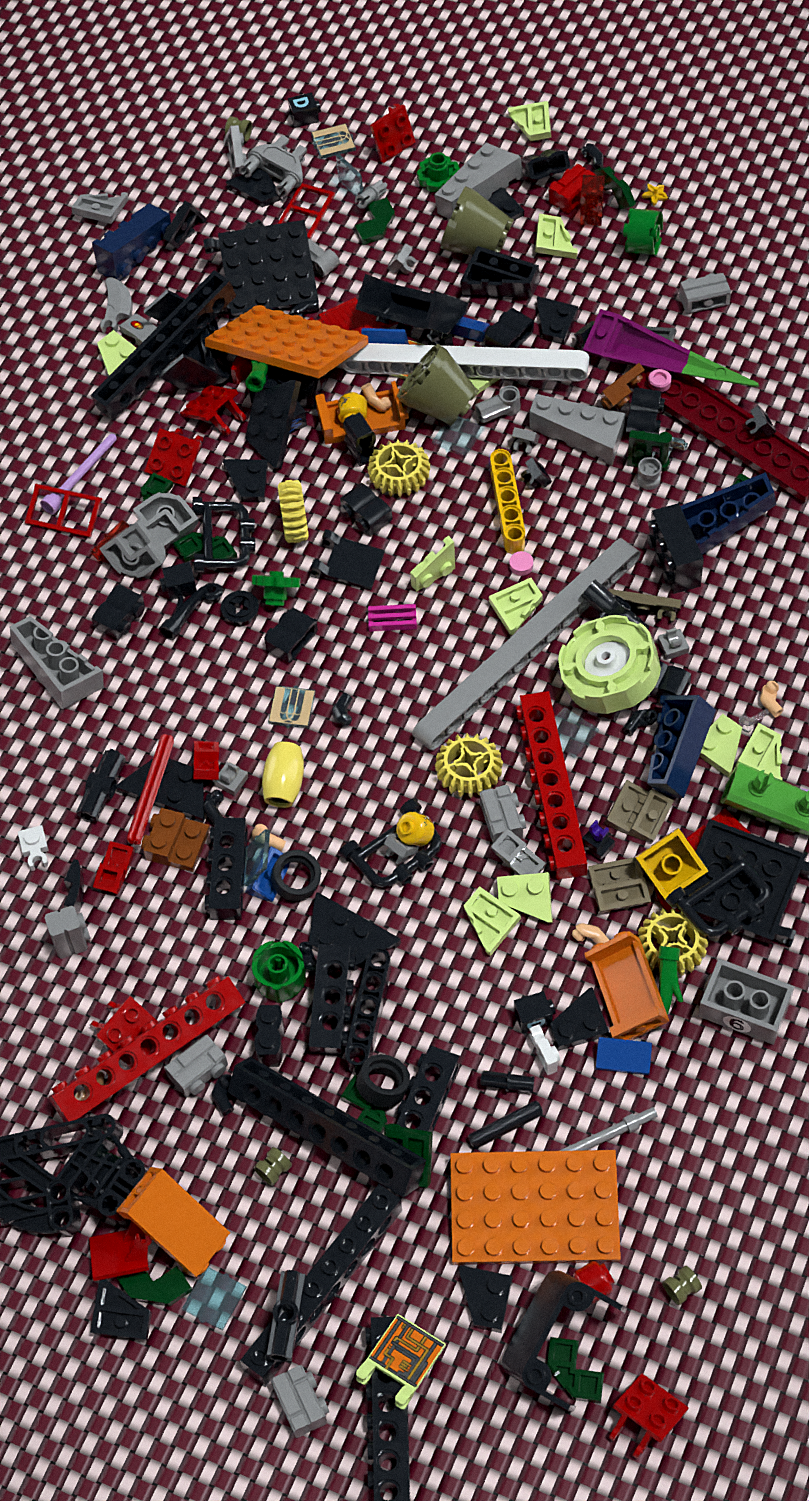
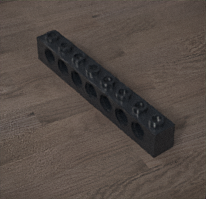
(163, 345)
(327, 1126)
(329, 1276)
(380, 1421)

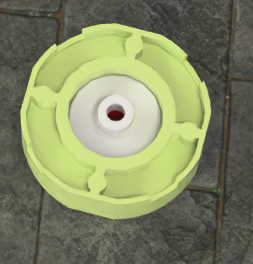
(609, 664)

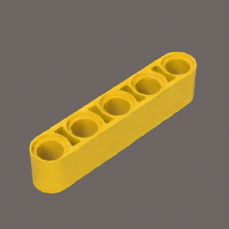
(507, 501)

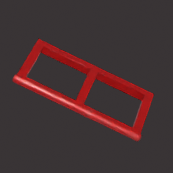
(318, 215)
(37, 487)

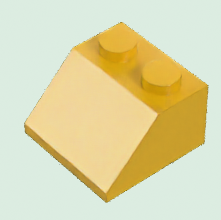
(671, 863)

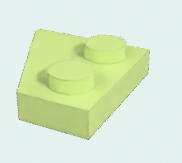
(434, 566)
(722, 744)
(490, 919)

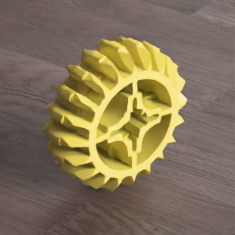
(399, 468)
(293, 511)
(477, 755)
(671, 928)

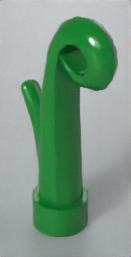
(257, 378)
(668, 975)

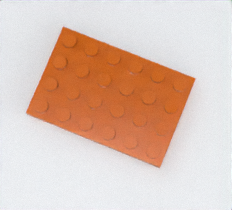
(287, 341)
(534, 1207)

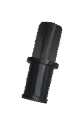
(507, 1081)

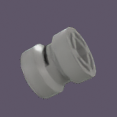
(649, 473)

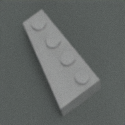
(484, 172)
(579, 425)
(58, 668)

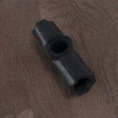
(608, 604)
(101, 785)
(284, 1332)

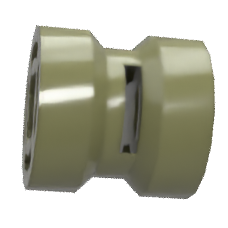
(245, 126)
(272, 1166)
(682, 1285)

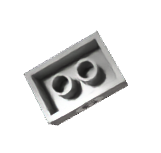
(746, 1001)

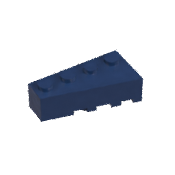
(131, 242)
(728, 510)
(679, 742)

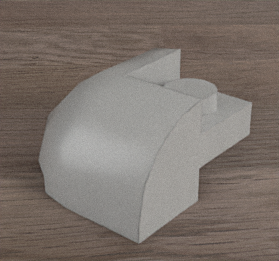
(167, 517)
(134, 551)

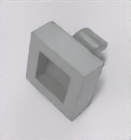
(400, 260)
(526, 437)
(673, 643)
(231, 778)
(397, 846)

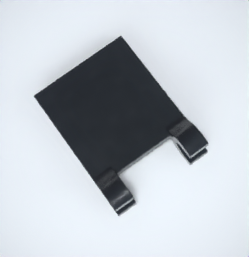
(348, 562)

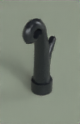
(172, 627)

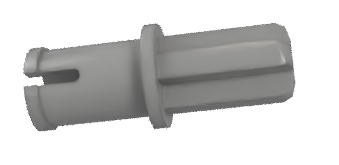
(371, 194)

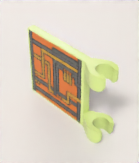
(404, 1355)

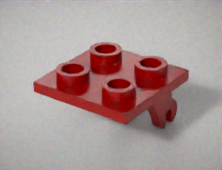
(392, 132)
(207, 404)
(173, 455)
(126, 1021)
(119, 1253)
(651, 1409)

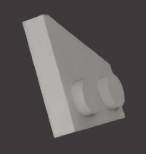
(235, 141)
(99, 206)

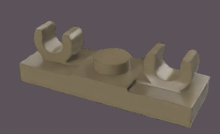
(646, 601)

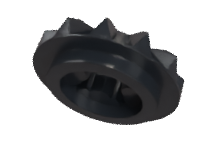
(236, 599)

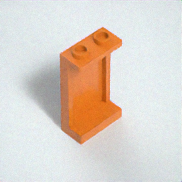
(380, 422)
(627, 986)
(174, 1221)

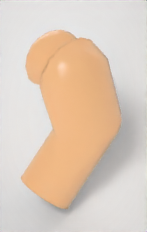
(372, 399)
(768, 698)
(274, 841)
(585, 930)

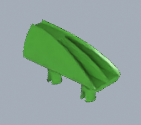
(767, 798)

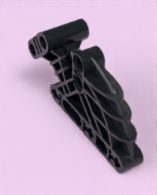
(103, 1173)

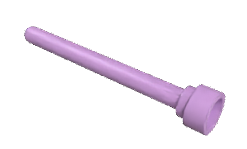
(52, 502)

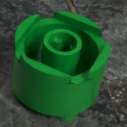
(643, 231)
(278, 970)

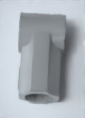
(322, 260)
(506, 403)

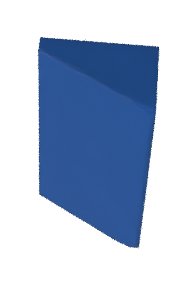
(470, 329)
(385, 336)
(262, 887)
(623, 1056)

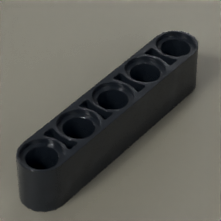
(368, 999)

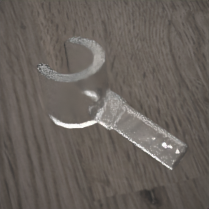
(748, 723)

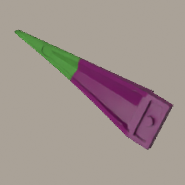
(629, 343)

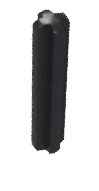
(505, 1124)

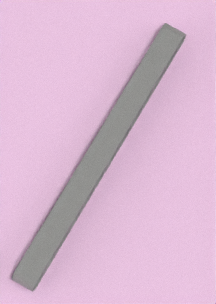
(522, 646)

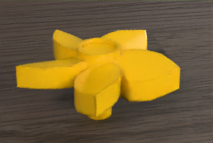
(655, 193)

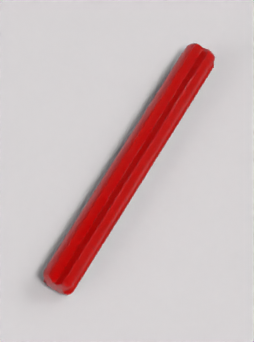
(150, 789)

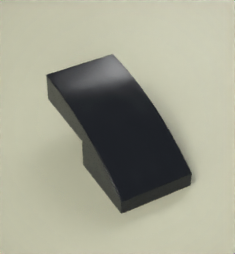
(75, 886)

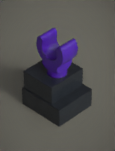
(598, 841)

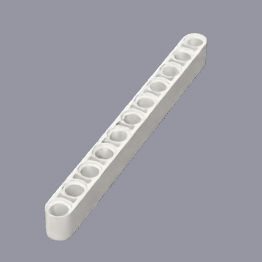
(475, 361)

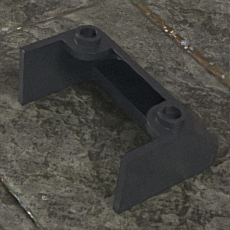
(410, 306)
(197, 364)
(520, 1356)

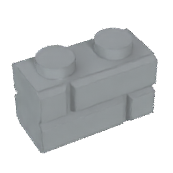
(704, 293)
(501, 813)
(67, 931)
(196, 1066)
(299, 1400)

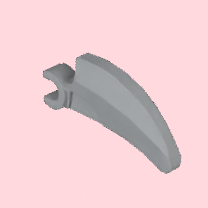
(119, 304)

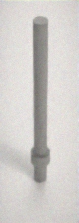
(630, 1123)

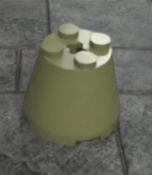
(475, 224)
(438, 387)

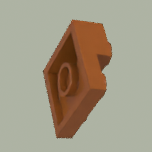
(618, 392)
(175, 840)

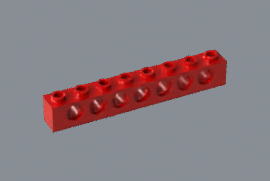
(573, 862)
(227, 1001)

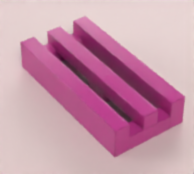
(392, 614)

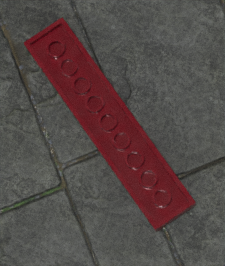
(725, 426)

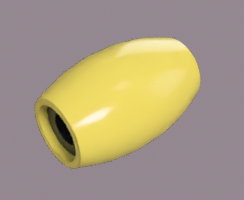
(283, 774)

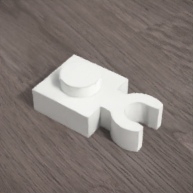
(33, 845)
(547, 1054)

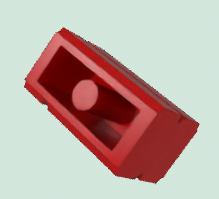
(567, 190)

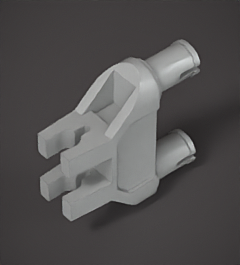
(277, 162)

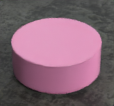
(659, 380)
(521, 563)

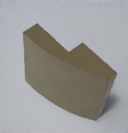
(639, 812)
(618, 884)

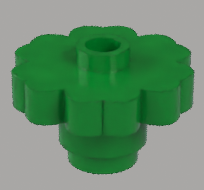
(436, 171)
(275, 586)

